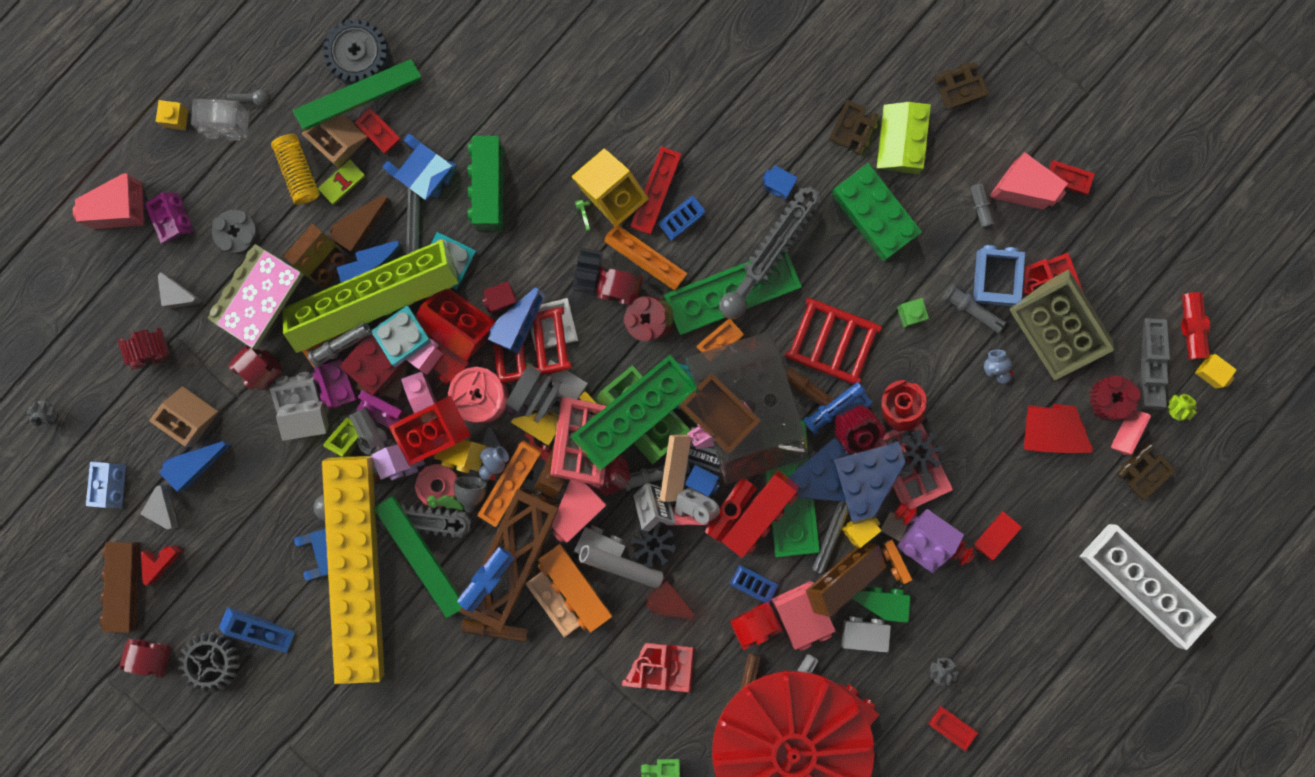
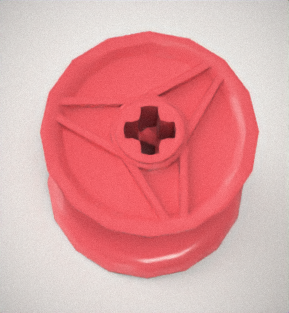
(482, 381)

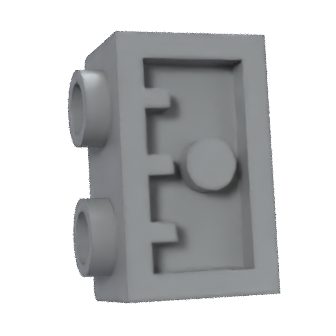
(294, 390)

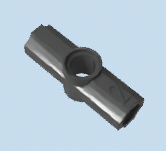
(370, 437)

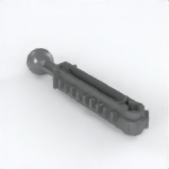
(733, 303)
(420, 518)

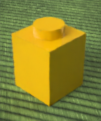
(172, 115)
(1216, 371)

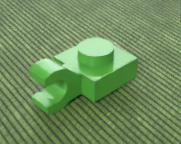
(664, 768)

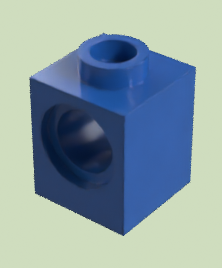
(779, 182)
(702, 481)

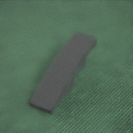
(1154, 364)

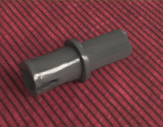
(982, 205)

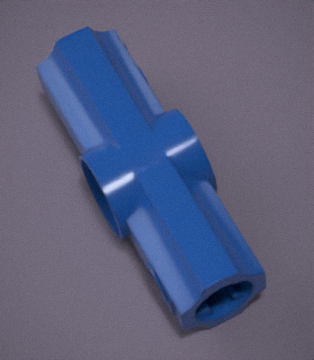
(485, 579)

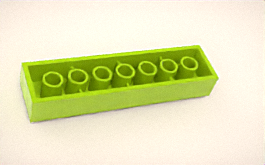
(369, 296)

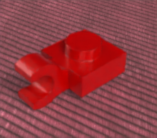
(544, 449)

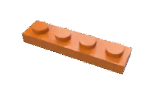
(645, 257)
(508, 483)

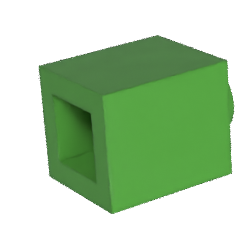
(912, 312)

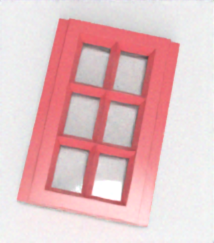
(568, 458)
(910, 485)

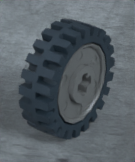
(342, 46)

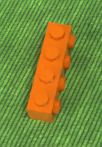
(575, 588)

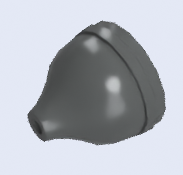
(470, 491)

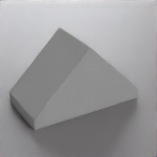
(173, 294)
(160, 508)

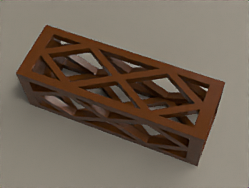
(539, 503)

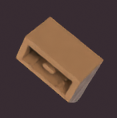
(336, 139)
(184, 417)

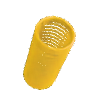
(292, 155)

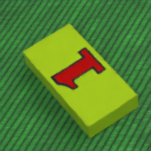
(341, 182)

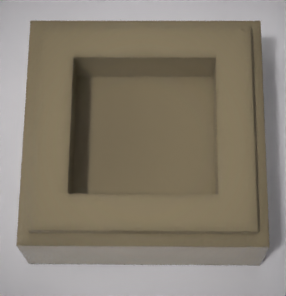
(893, 527)

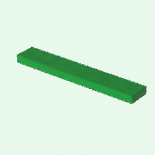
(356, 95)
(419, 555)

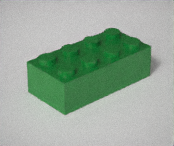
(487, 183)
(875, 212)

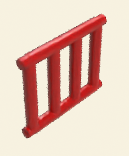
(852, 320)
(563, 364)

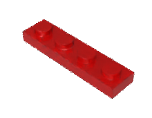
(656, 190)

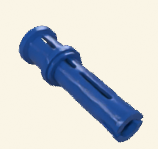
(824, 414)

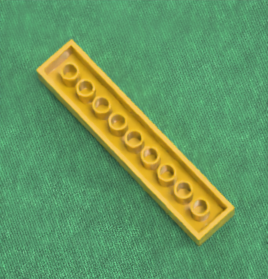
(353, 569)

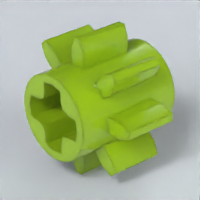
(1182, 407)

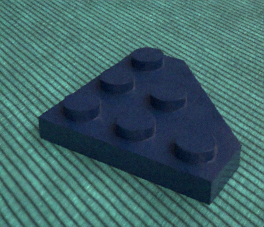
(819, 475)
(869, 479)

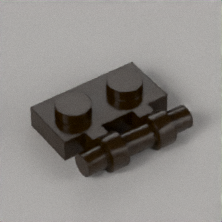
(962, 92)
(847, 125)
(1150, 477)

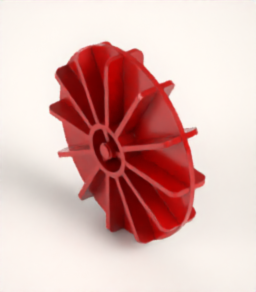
(793, 729)

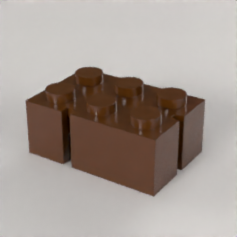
(719, 413)

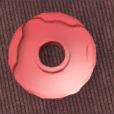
(430, 473)

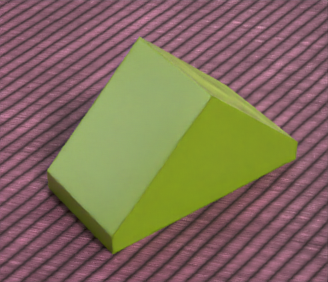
(343, 439)

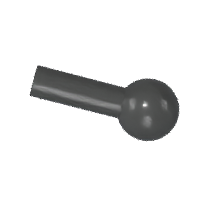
(259, 98)

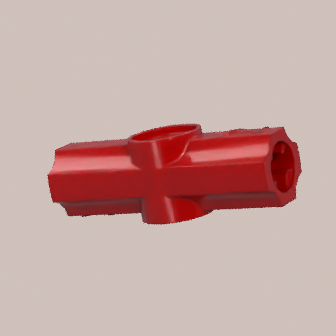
(1195, 325)
(739, 497)

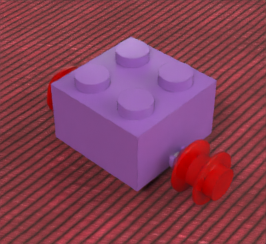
(930, 539)

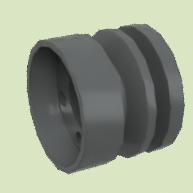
(533, 393)

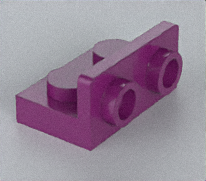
(168, 216)
(335, 385)
(380, 410)

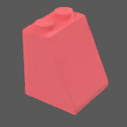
(1029, 184)
(112, 204)
(576, 510)
(799, 619)

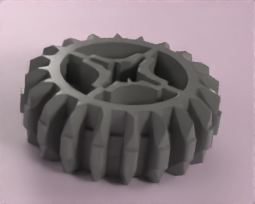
(217, 665)

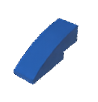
(369, 260)

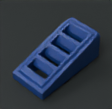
(677, 212)
(737, 576)

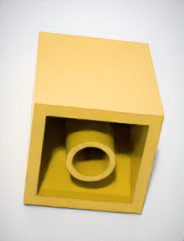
(610, 187)

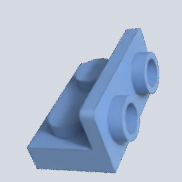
(105, 485)

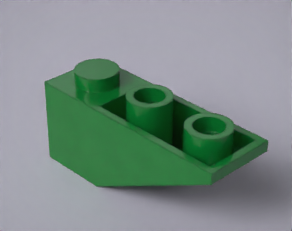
(887, 605)

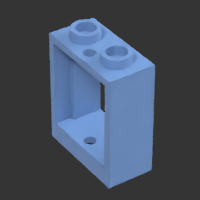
(996, 298)

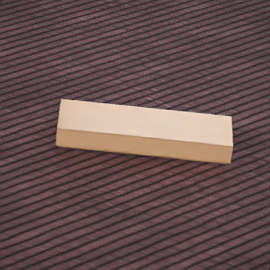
(675, 467)
(553, 604)

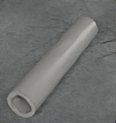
(620, 566)

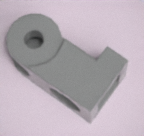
(696, 505)

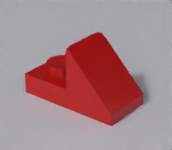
(153, 567)

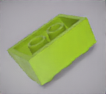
(903, 137)

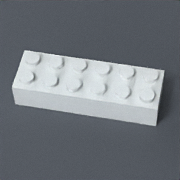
(1147, 586)

